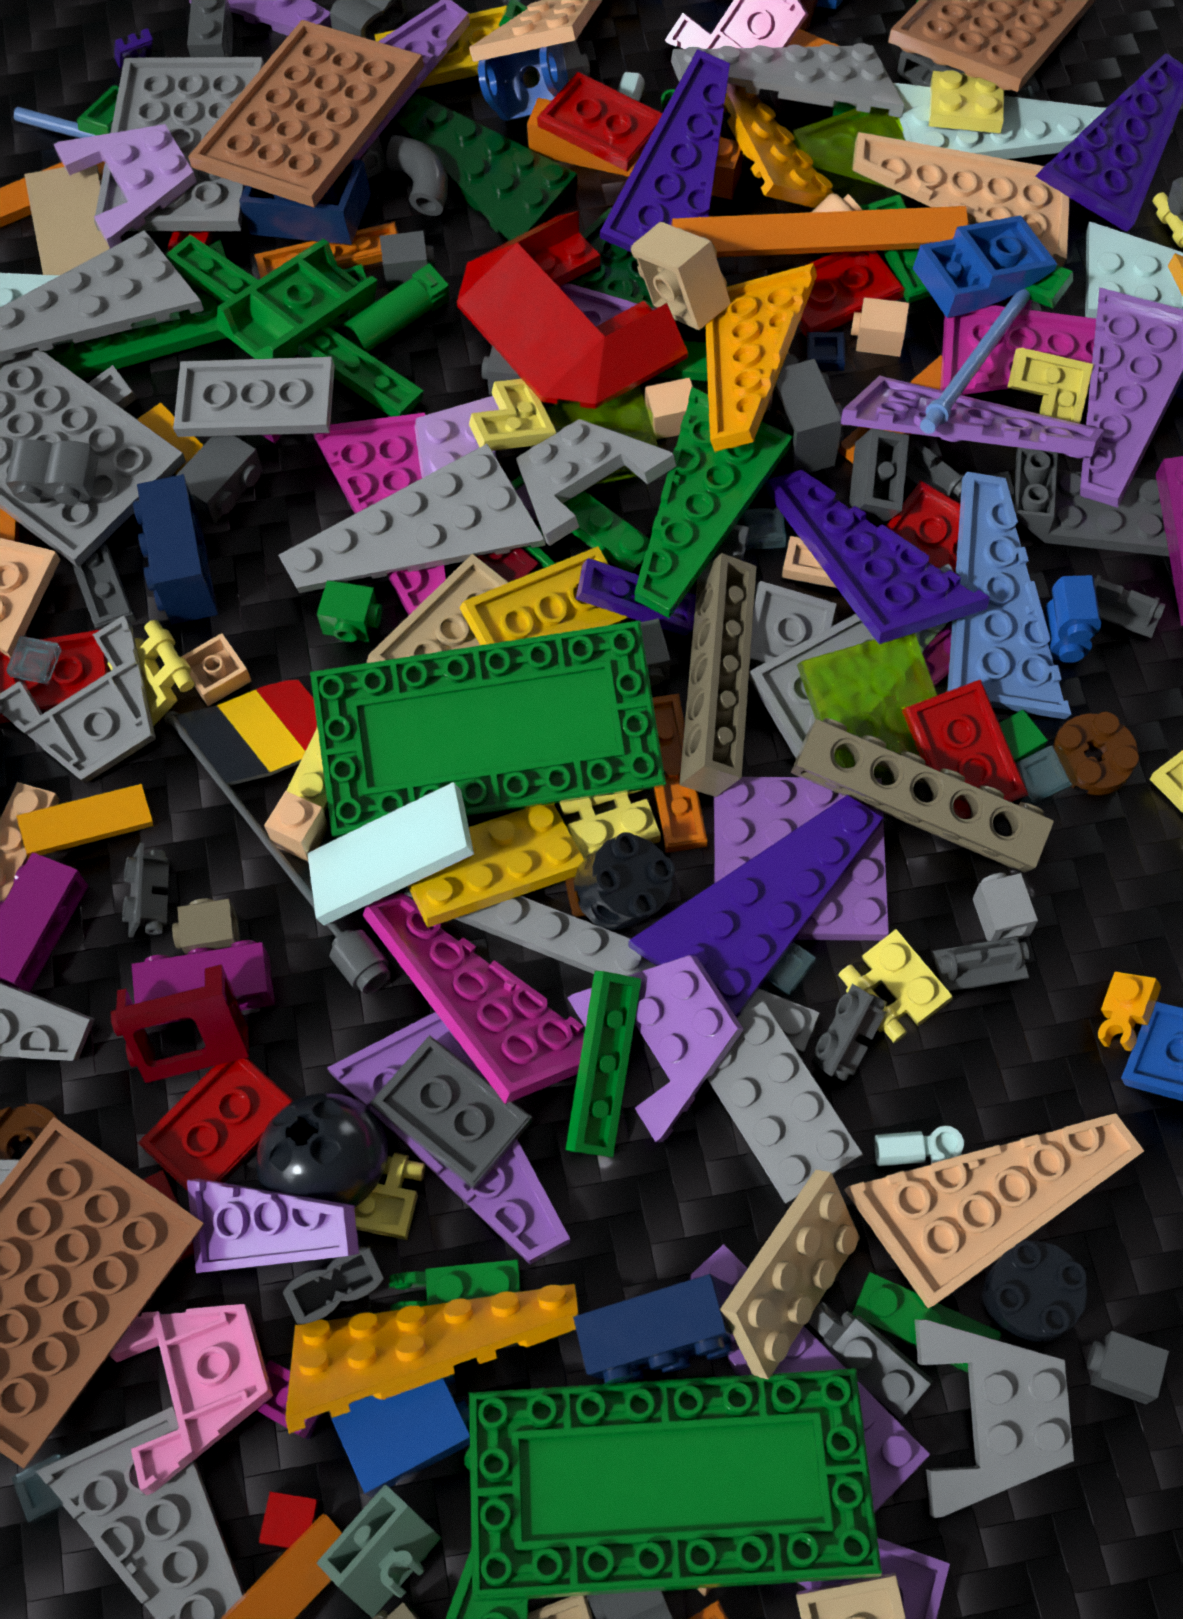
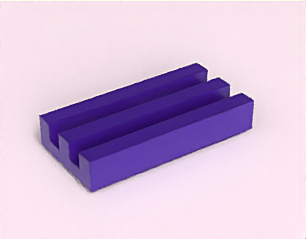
(144, 43)

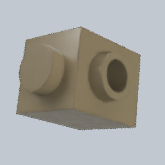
(206, 925)

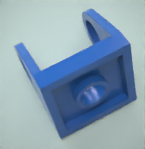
(507, 89)

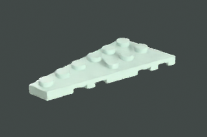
(1027, 129)
(1128, 267)

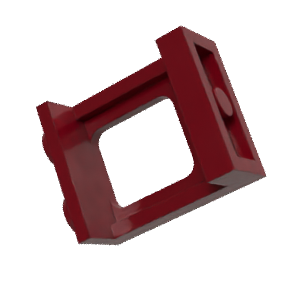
(212, 1009)

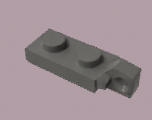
(878, 1363)

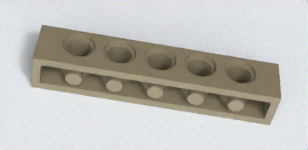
(718, 676)
(1026, 822)

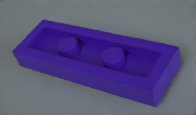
(615, 591)

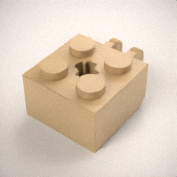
(683, 273)

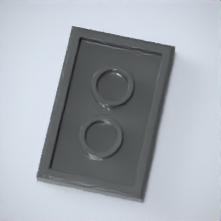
(451, 1112)

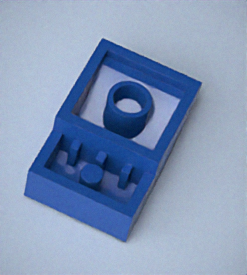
(982, 264)

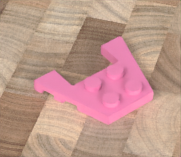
(744, 26)
(212, 1379)

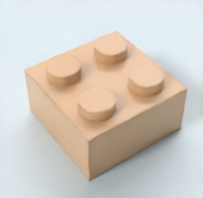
(216, 669)

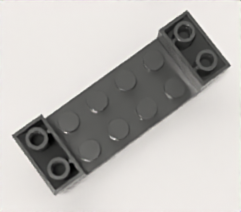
(1052, 509)

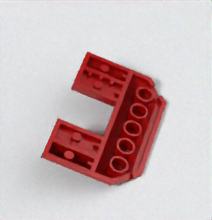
(545, 337)

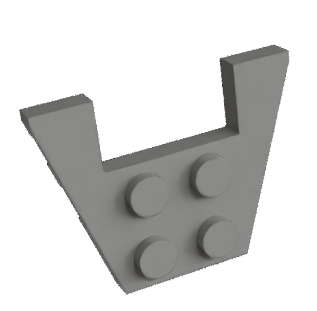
(576, 460)
(98, 722)
(1015, 1411)

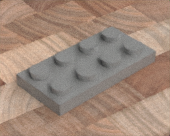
(254, 397)
(780, 1106)

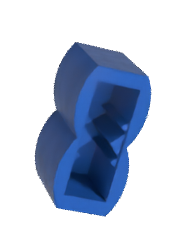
(1072, 618)

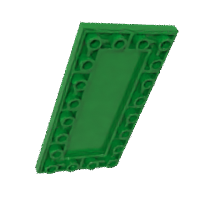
(497, 719)
(670, 1486)

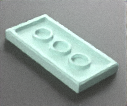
(389, 853)

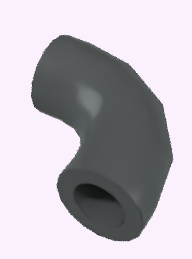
(425, 169)

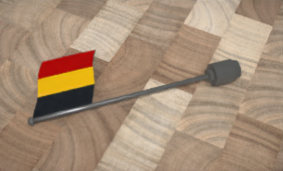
(257, 739)

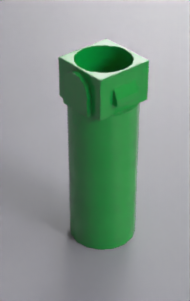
(398, 309)

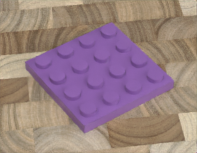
(766, 809)

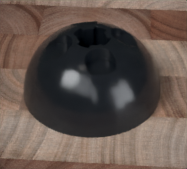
(323, 1149)

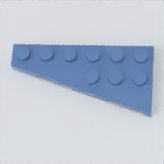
(1010, 638)

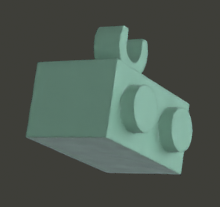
(379, 1551)

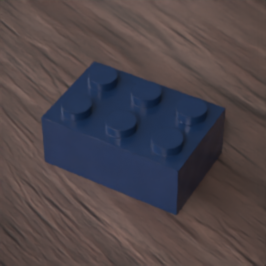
(332, 219)
(175, 550)
(656, 1331)

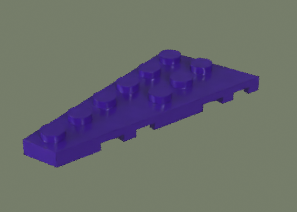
(679, 159)
(870, 565)
(760, 908)

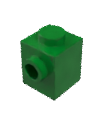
(349, 611)

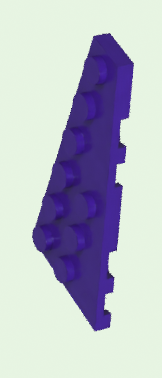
(1119, 151)

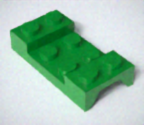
(293, 304)

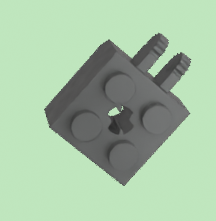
(808, 413)

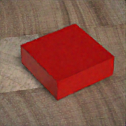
(287, 1519)

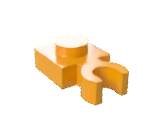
(1127, 1002)

